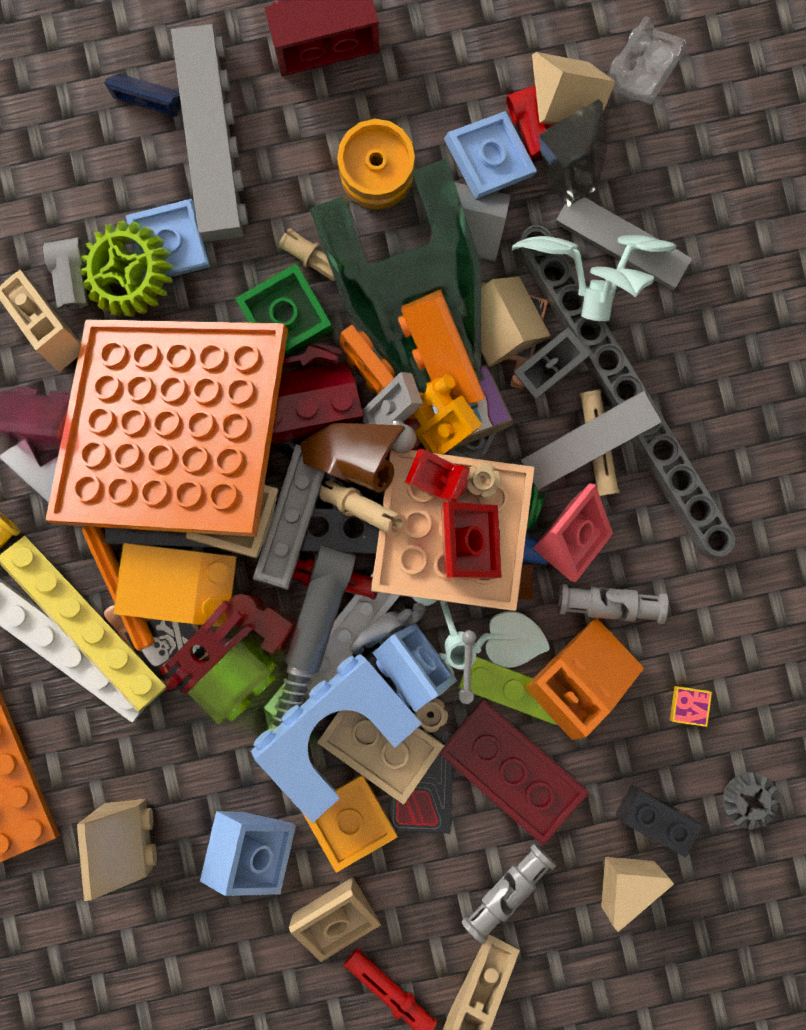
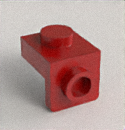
(437, 476)

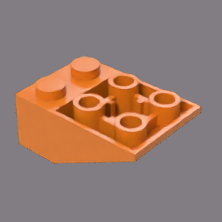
(585, 680)

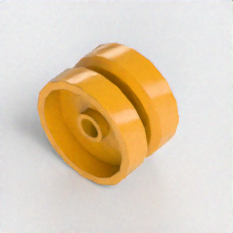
(372, 144)

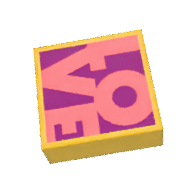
(690, 706)

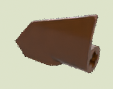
(353, 453)

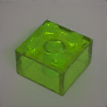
(232, 680)

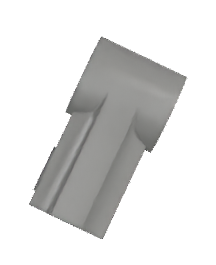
(64, 264)

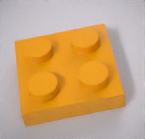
(352, 825)

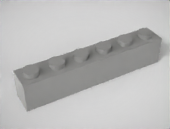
(208, 132)

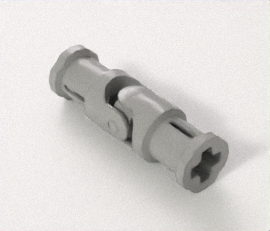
(618, 604)
(504, 898)

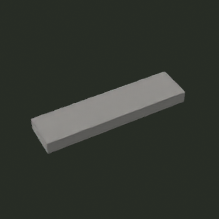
(602, 230)
(592, 439)
(289, 523)

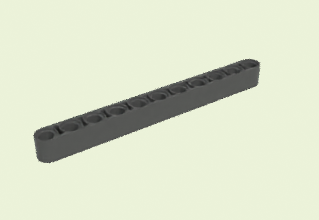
(624, 373)

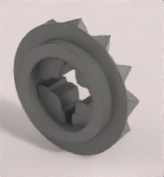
(749, 784)

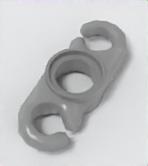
(386, 627)

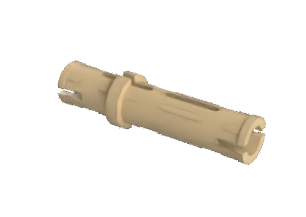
(602, 465)
(352, 502)

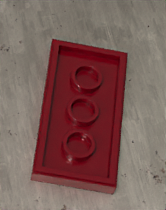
(513, 772)

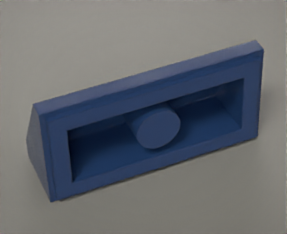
(144, 94)

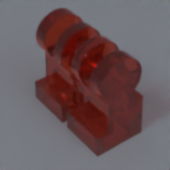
(268, 622)

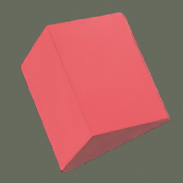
(576, 534)

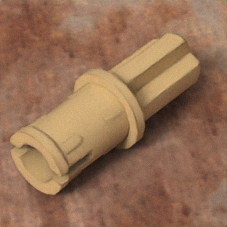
(306, 252)

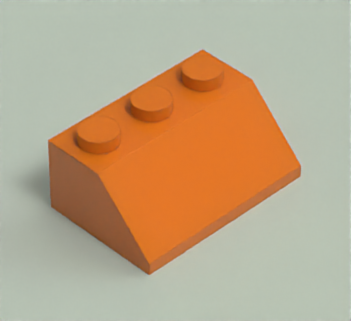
(440, 345)

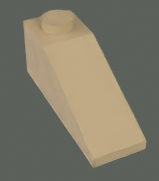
(39, 321)
(483, 987)

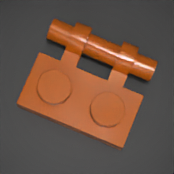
(361, 356)

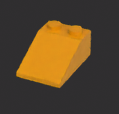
(173, 584)

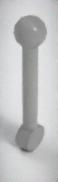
(466, 694)

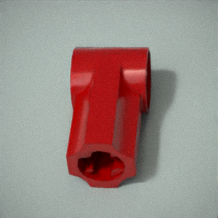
(524, 113)

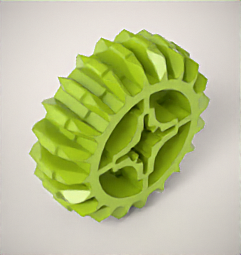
(103, 273)

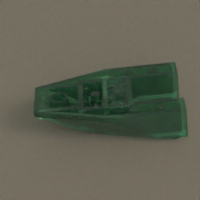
(380, 289)

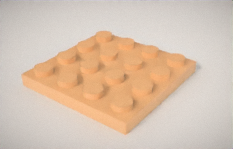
(414, 560)

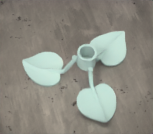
(600, 293)
(510, 643)

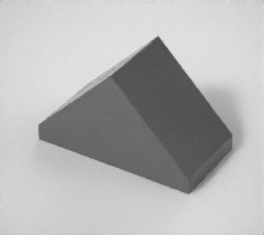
(552, 363)

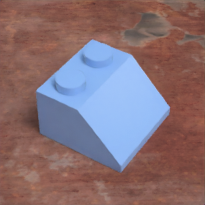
(413, 667)
(247, 854)

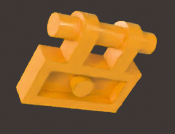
(451, 424)

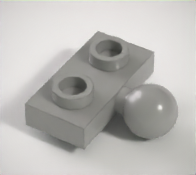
(394, 406)

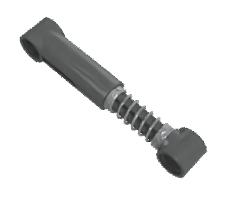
(312, 633)

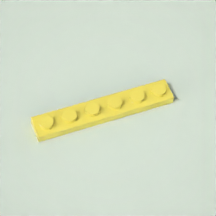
(81, 624)

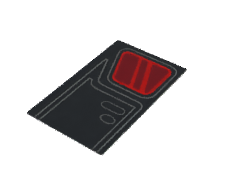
(430, 802)

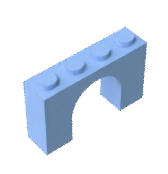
(285, 750)

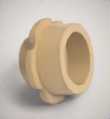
(487, 489)
(439, 719)

